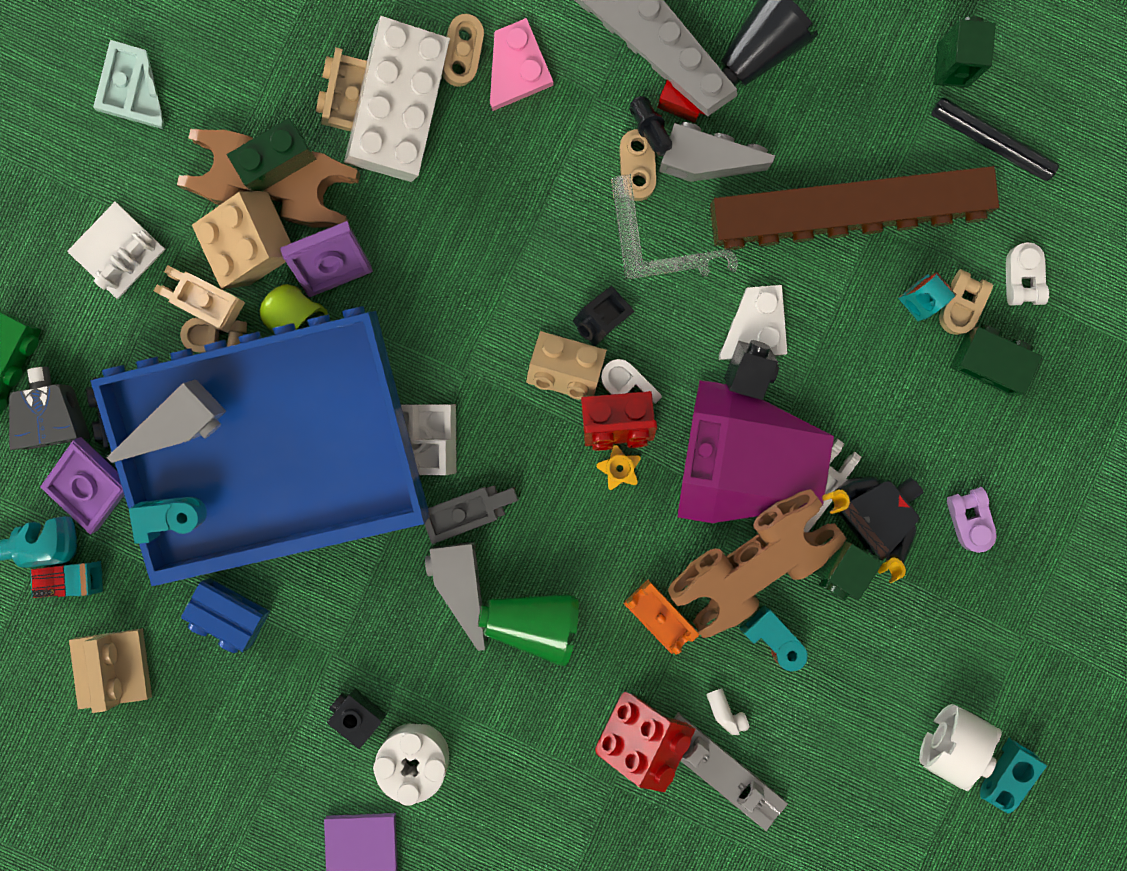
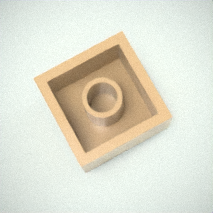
(242, 239)

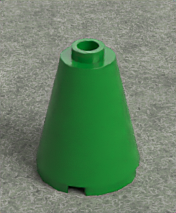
(533, 624)

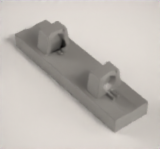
(731, 778)

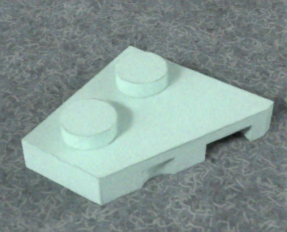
(129, 86)

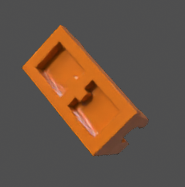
(661, 617)

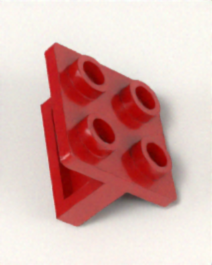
(618, 420)

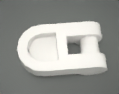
(1026, 262)
(621, 377)

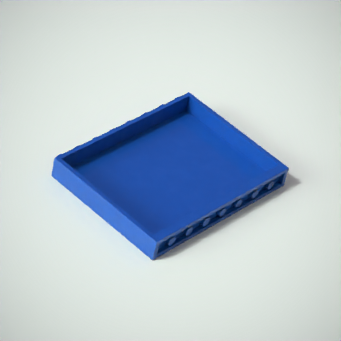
(301, 454)

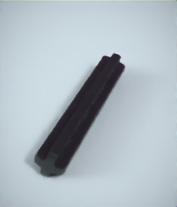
(995, 139)

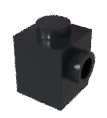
(751, 369)
(355, 717)

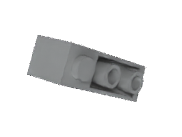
(705, 156)

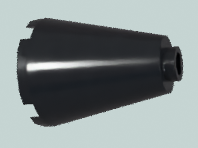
(766, 38)

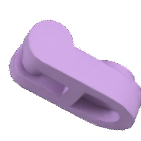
(977, 532)

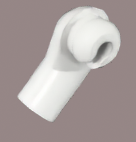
(723, 714)

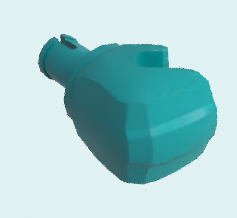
(54, 545)

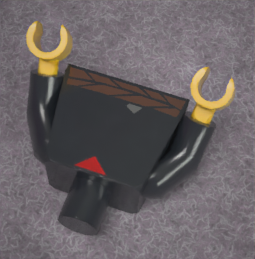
(880, 518)

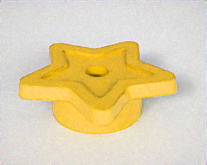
(628, 463)

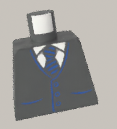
(44, 413)

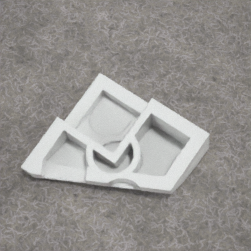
(432, 437)

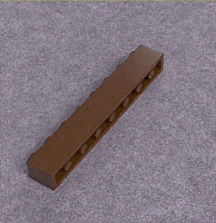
(854, 206)

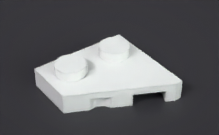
(758, 319)

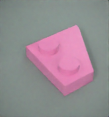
(517, 65)

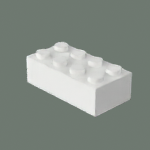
(396, 99)

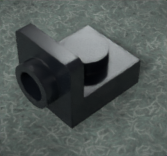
(602, 316)

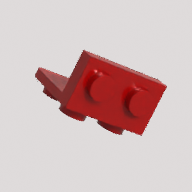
(644, 743)

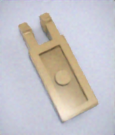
(202, 299)

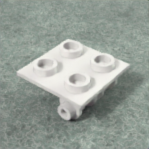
(116, 250)

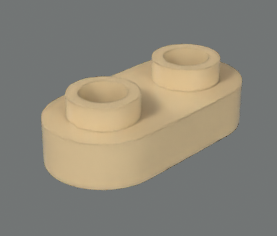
(461, 51)
(638, 164)

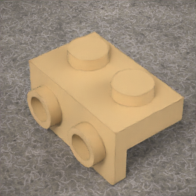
(343, 90)
(565, 366)

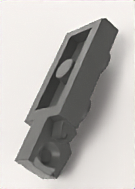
(467, 512)

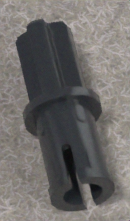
(650, 125)

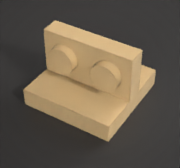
(110, 669)

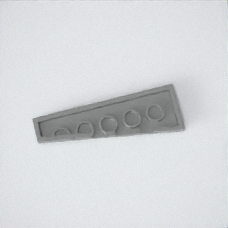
(668, 46)

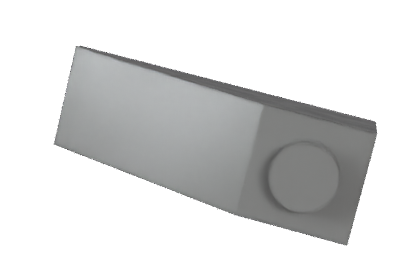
(180, 418)
(457, 580)

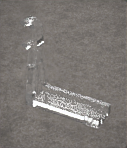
(630, 241)

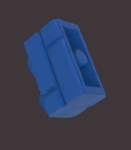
(224, 615)

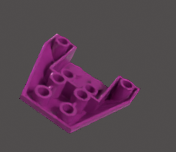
(748, 457)

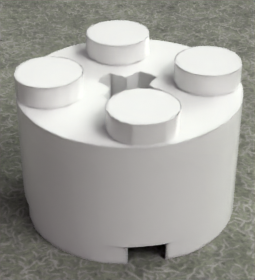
(960, 747)
(406, 782)

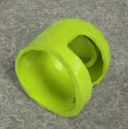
(288, 306)

